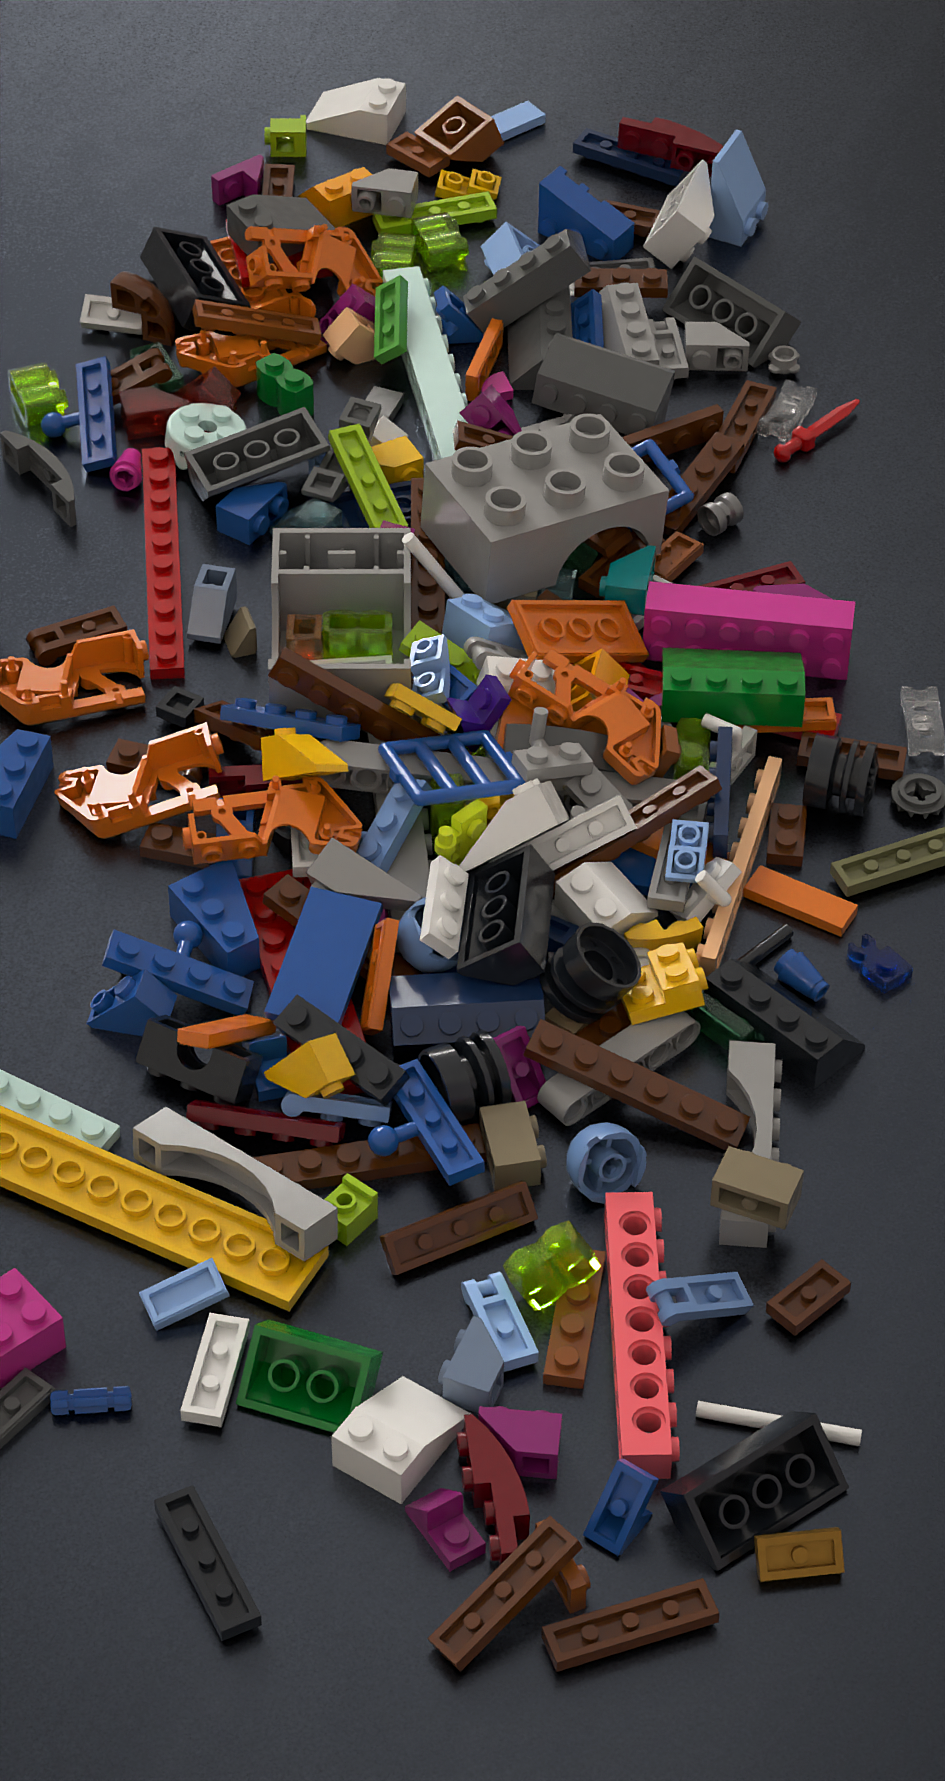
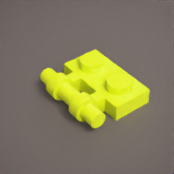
(465, 829)

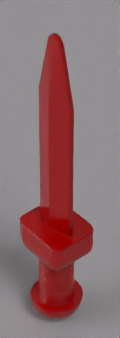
(804, 438)

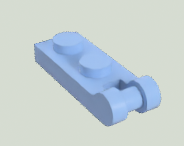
(501, 1320)

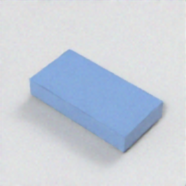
(518, 119)
(184, 1294)

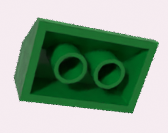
(306, 1375)

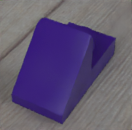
(482, 708)

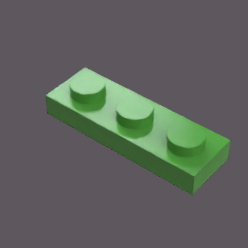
(391, 319)

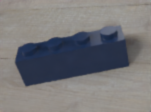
(449, 1005)

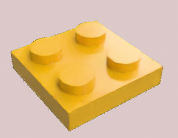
(412, 703)

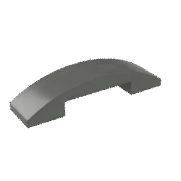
(27, 455)
(328, 479)
(517, 738)

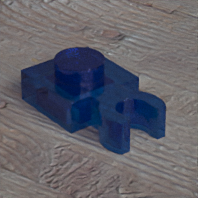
(881, 967)

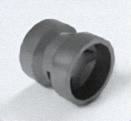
(725, 512)

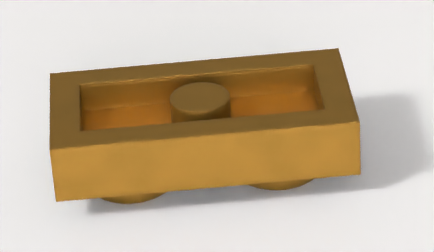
(799, 1554)

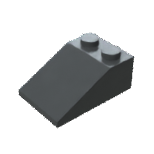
(271, 213)

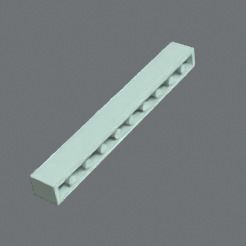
(430, 365)

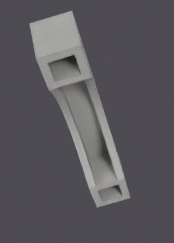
(751, 1087)
(179, 1147)

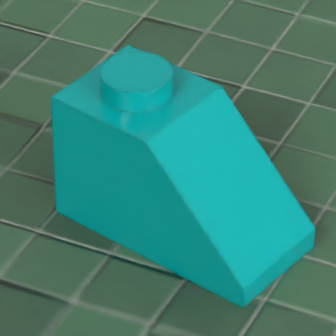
(630, 579)

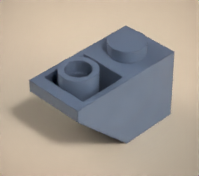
(212, 603)
(475, 1371)

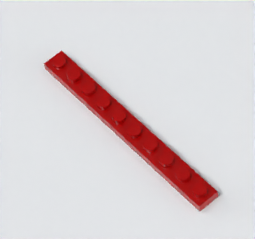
(162, 564)

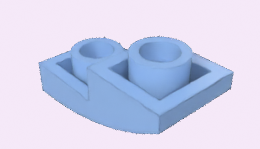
(431, 668)
(686, 850)

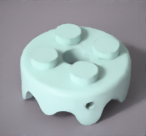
(188, 423)

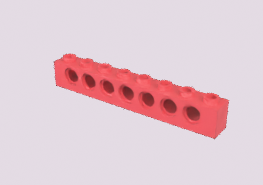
(638, 1335)

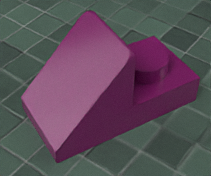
(238, 180)
(524, 1073)
(446, 1528)

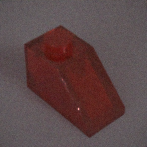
(210, 388)
(147, 411)

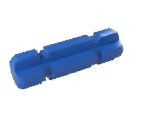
(91, 1400)

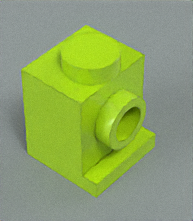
(287, 137)
(356, 1208)

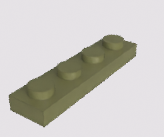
(890, 862)

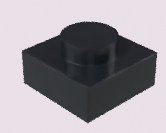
(179, 706)

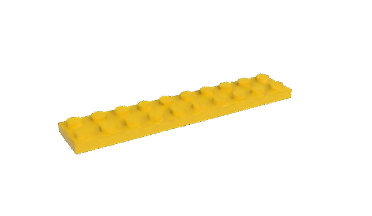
(149, 1210)

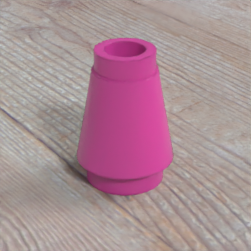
(127, 470)

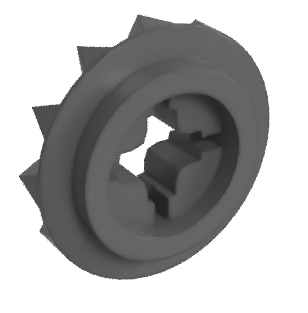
(927, 787)

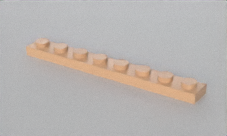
(743, 856)

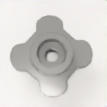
(784, 360)

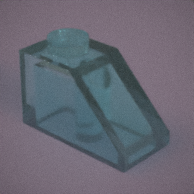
(311, 515)

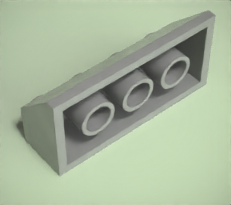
(626, 323)

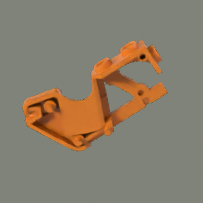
(323, 249)
(238, 354)
(48, 694)
(630, 723)
(119, 803)
(306, 806)

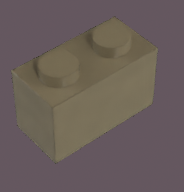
(511, 1144)
(756, 1187)

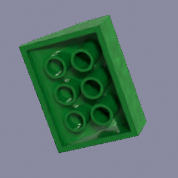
(733, 686)

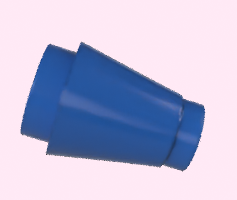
(800, 974)

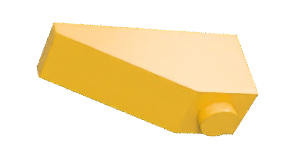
(297, 756)

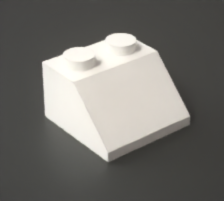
(601, 895)

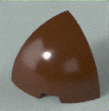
(142, 297)

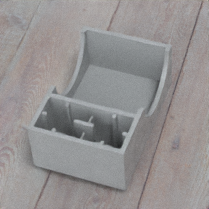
(526, 503)
(346, 571)

